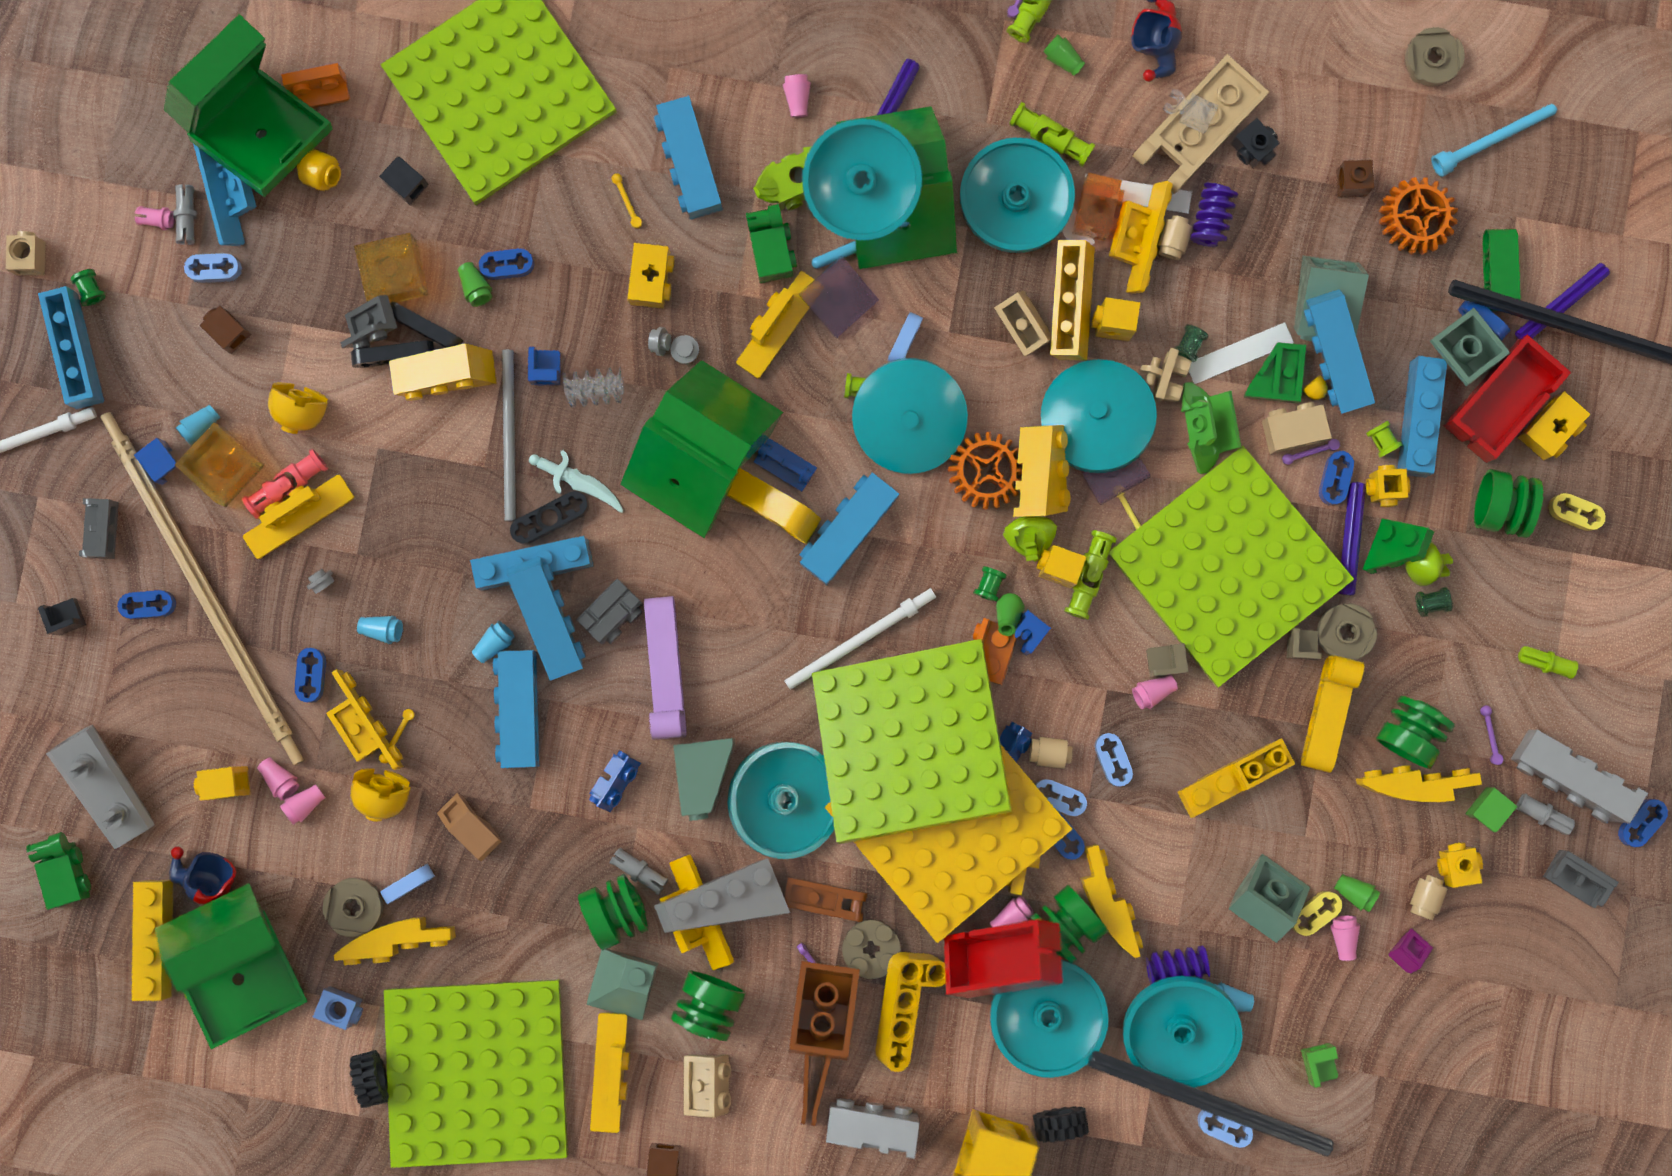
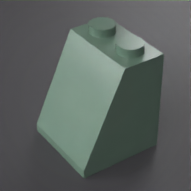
(1324, 276)
(701, 775)

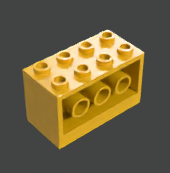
(996, 1147)

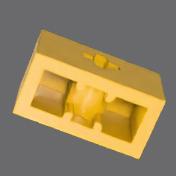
(644, 259)
(1116, 319)
(1540, 434)
(1061, 566)
(222, 783)

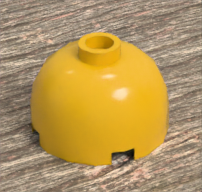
(296, 408)
(379, 795)

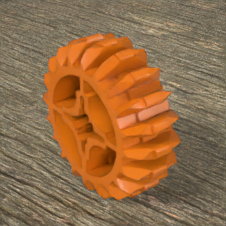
(1417, 193)
(976, 462)

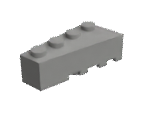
(735, 897)

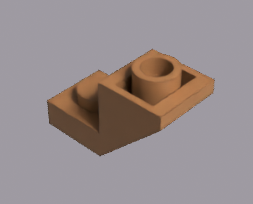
(469, 828)

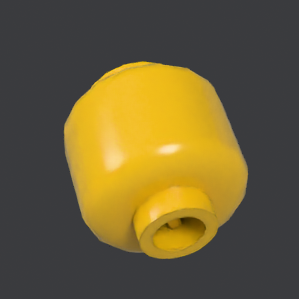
(319, 170)

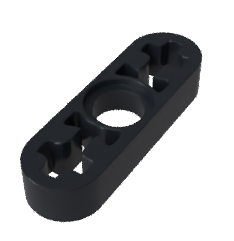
(424, 326)
(383, 354)
(565, 502)

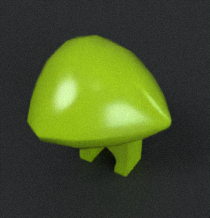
(1030, 535)
(1430, 568)

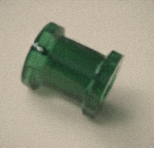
(1191, 342)
(1433, 602)

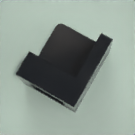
(404, 180)
(62, 617)

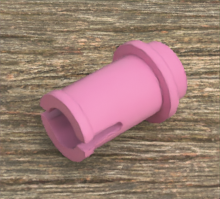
(155, 217)

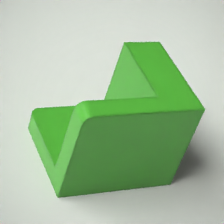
(1491, 809)
(1320, 1063)

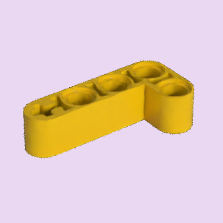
(774, 506)
(1330, 712)
(892, 1046)

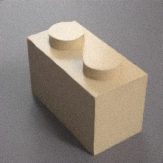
(1024, 323)
(1296, 428)

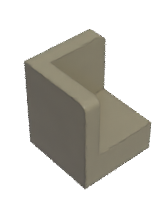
(1303, 644)
(1167, 660)

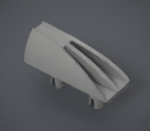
(101, 786)

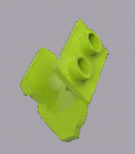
(777, 187)

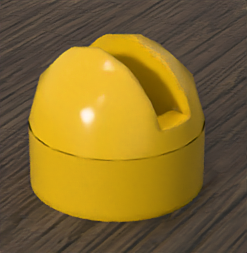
(1316, 388)

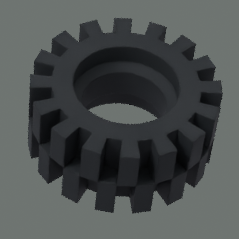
(369, 1079)
(1061, 1124)

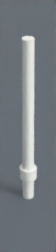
(65, 422)
(907, 609)

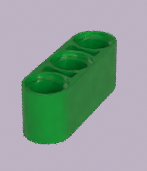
(1501, 262)

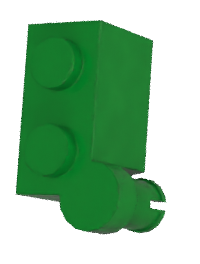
(770, 244)
(59, 871)

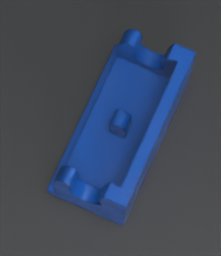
(1033, 629)

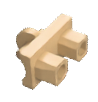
(1172, 364)

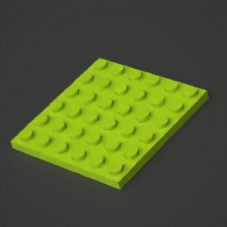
(498, 91)
(1230, 566)
(910, 742)
(475, 1073)

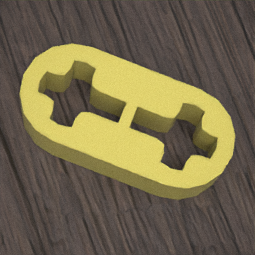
(1574, 518)
(1320, 918)

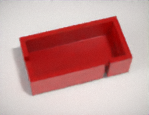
(1507, 399)
(1003, 959)

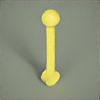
(1129, 511)

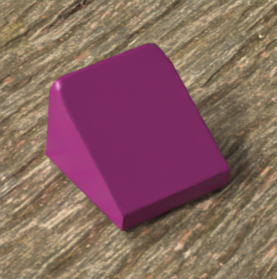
(1410, 951)

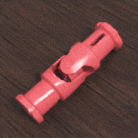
(276, 490)

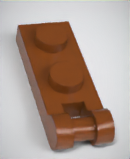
(824, 899)

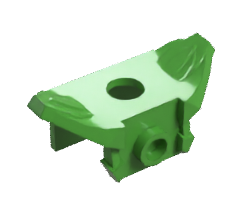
(1210, 425)

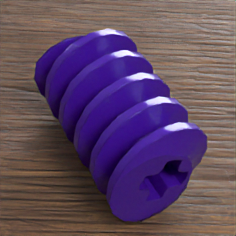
(1213, 214)
(1178, 965)

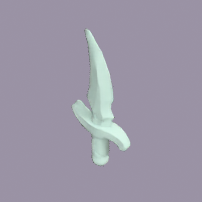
(578, 481)

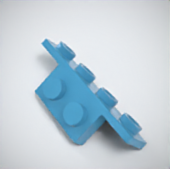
(226, 197)

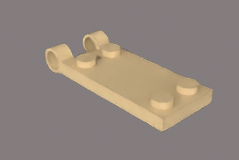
(1237, 97)

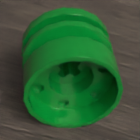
(1508, 503)
(1415, 732)
(612, 912)
(1075, 921)
(708, 1006)

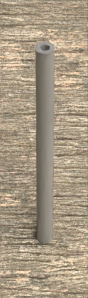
(509, 435)

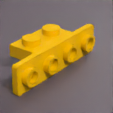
(1138, 235)
(775, 327)
(296, 514)
(358, 727)
(710, 936)
(609, 1072)

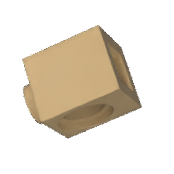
(31, 265)

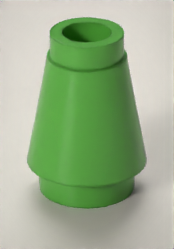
(1064, 55)
(474, 286)
(1009, 613)
(1357, 892)

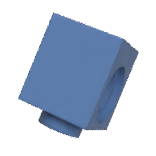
(326, 1012)

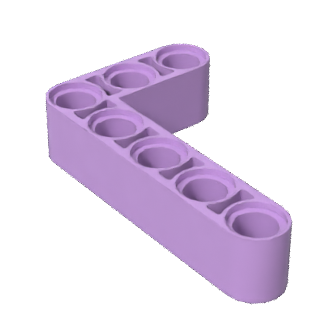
(665, 669)

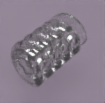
(594, 387)

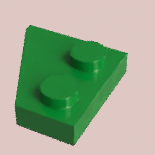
(1280, 375)
(1397, 544)

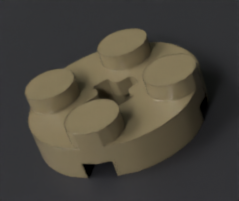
(1444, 45)
(1361, 625)
(339, 917)
(857, 939)

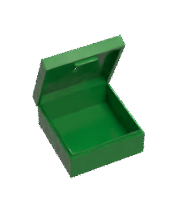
(228, 99)
(933, 218)
(701, 439)
(212, 946)

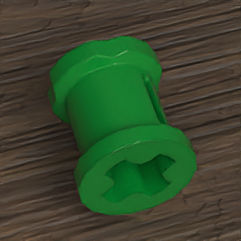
(88, 287)
(990, 584)

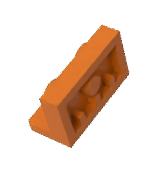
(318, 85)
(997, 649)

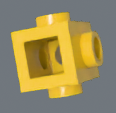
(1395, 479)
(1460, 865)

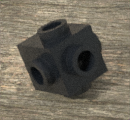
(1256, 144)

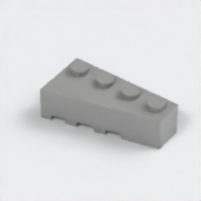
(1577, 778)

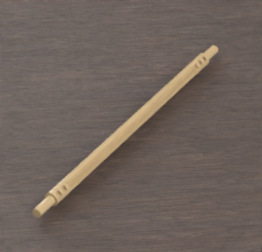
(202, 589)

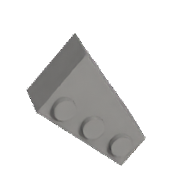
(873, 1127)

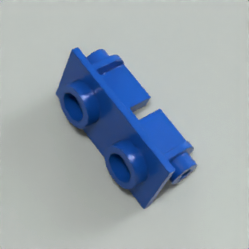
(785, 464)
(1015, 740)
(622, 771)

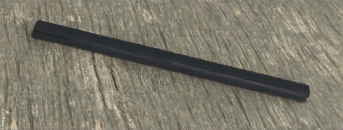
(1560, 321)
(1210, 1103)

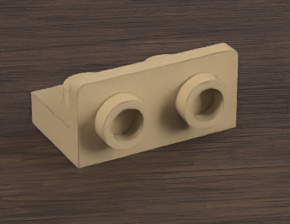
(706, 1085)

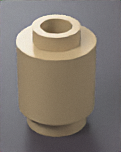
(1174, 237)
(1050, 752)
(1428, 897)

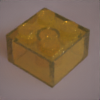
(391, 268)
(219, 465)

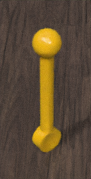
(636, 222)
(408, 715)

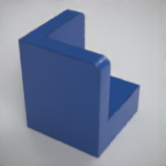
(544, 366)
(156, 460)

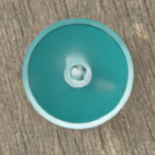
(862, 179)
(1017, 195)
(1104, 413)
(909, 415)
(781, 800)
(1052, 1026)
(1183, 1030)

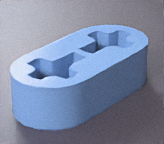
(212, 274)
(905, 337)
(1120, 757)
(1064, 791)
(407, 884)
(1222, 1133)

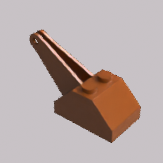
(822, 1020)

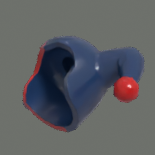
(1158, 35)
(205, 878)

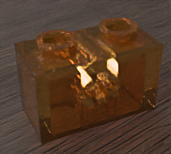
(1095, 190)

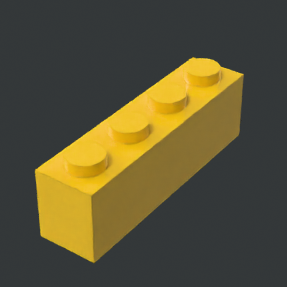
(1072, 300)
(150, 909)

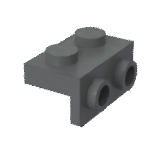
(369, 323)

